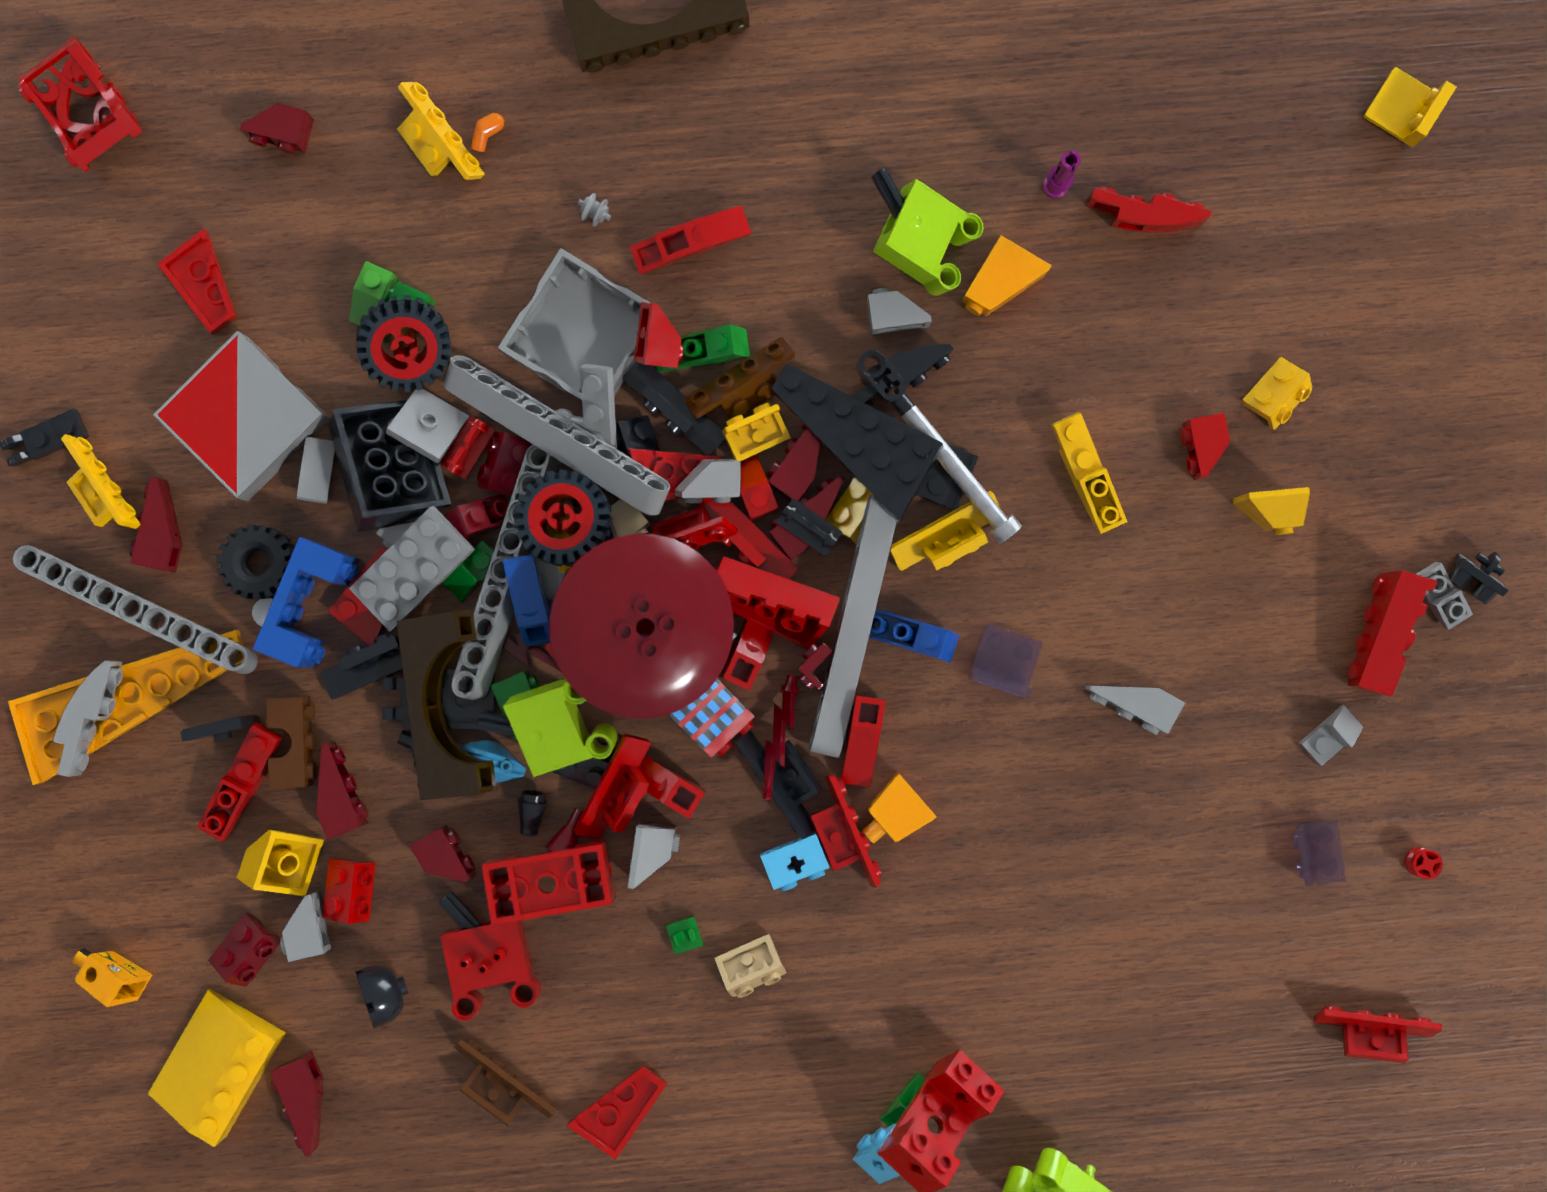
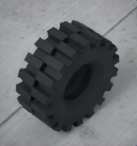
(236, 556)

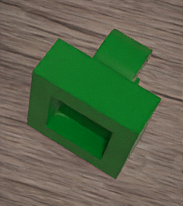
(684, 935)

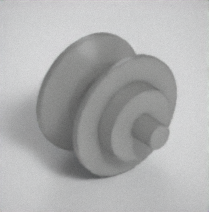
(594, 209)

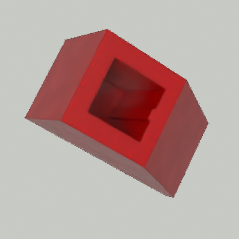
(1205, 442)

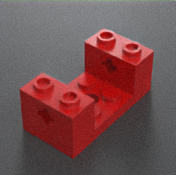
(580, 875)
(954, 1097)

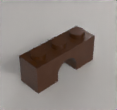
(294, 717)

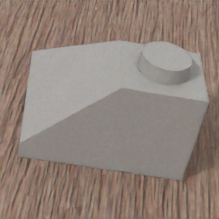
(651, 850)

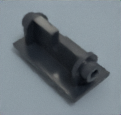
(809, 527)

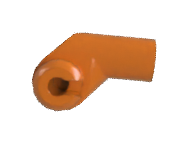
(484, 129)

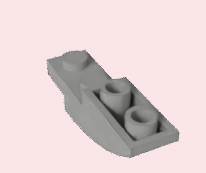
(89, 704)

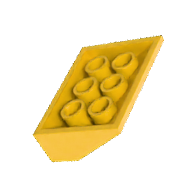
(215, 1067)

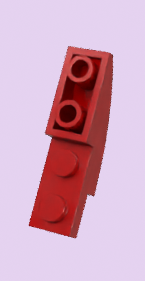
(1159, 215)
(690, 239)
(240, 783)

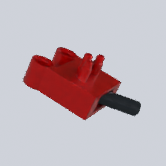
(484, 957)

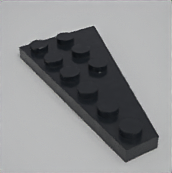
(871, 445)

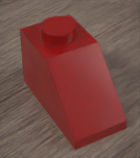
(656, 338)
(756, 490)

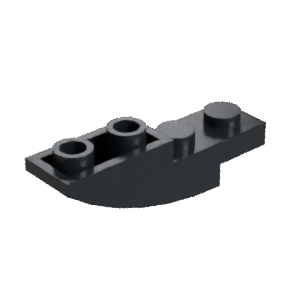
(910, 366)

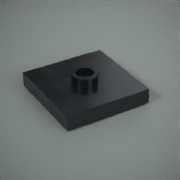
(219, 730)

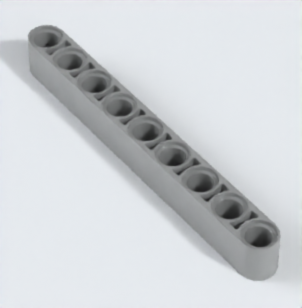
(556, 435)
(495, 585)
(123, 603)
(853, 630)

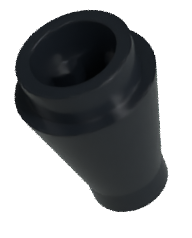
(531, 809)

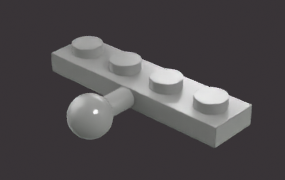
(597, 403)

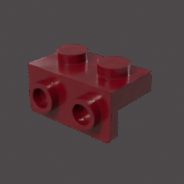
(502, 463)
(813, 658)
(244, 951)

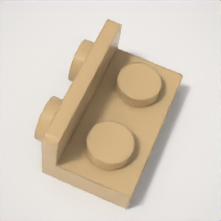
(750, 966)

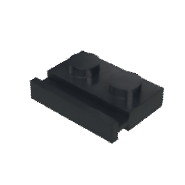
(940, 487)

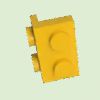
(1279, 392)
(756, 432)
(849, 510)

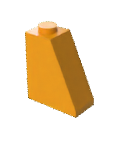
(1003, 276)

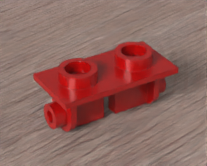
(467, 447)

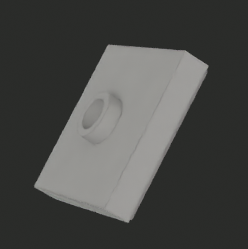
(427, 424)

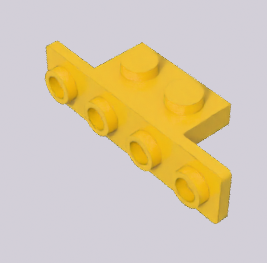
(433, 137)
(95, 489)
(943, 539)

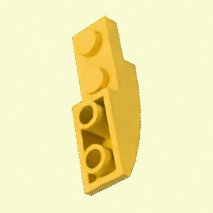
(1087, 473)

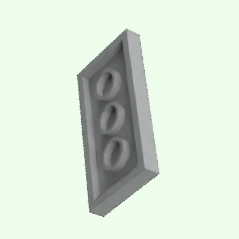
(412, 568)

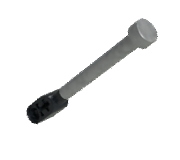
(1002, 525)

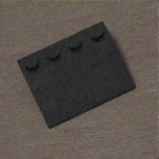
(382, 475)

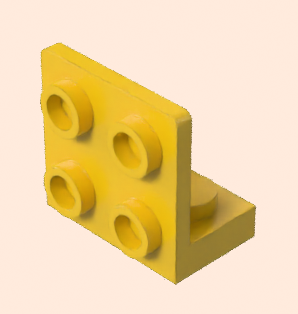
(1407, 106)

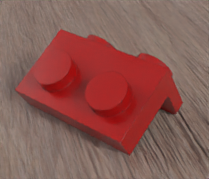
(348, 891)

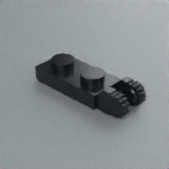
(45, 437)

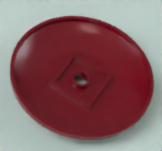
(598, 616)

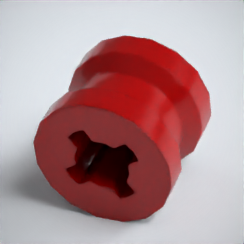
(1430, 865)

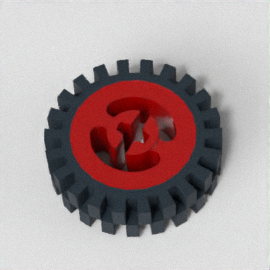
(408, 367)
(534, 517)

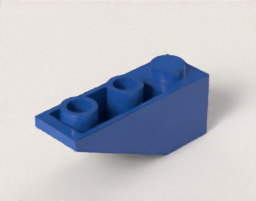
(528, 599)
(914, 635)

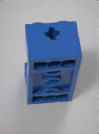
(277, 633)

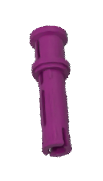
(1062, 174)

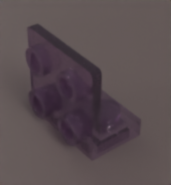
(1005, 661)

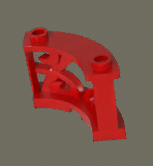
(90, 139)

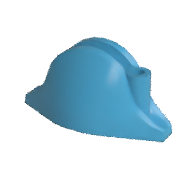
(506, 765)

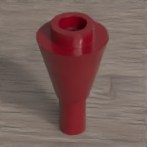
(565, 837)

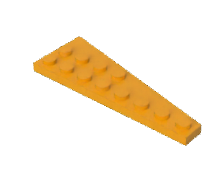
(143, 692)

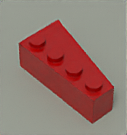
(777, 603)
(1388, 631)

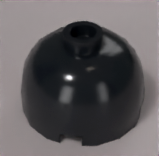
(381, 993)

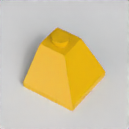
(1275, 509)
(280, 862)

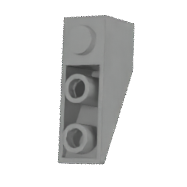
(1149, 705)

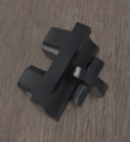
(1488, 585)

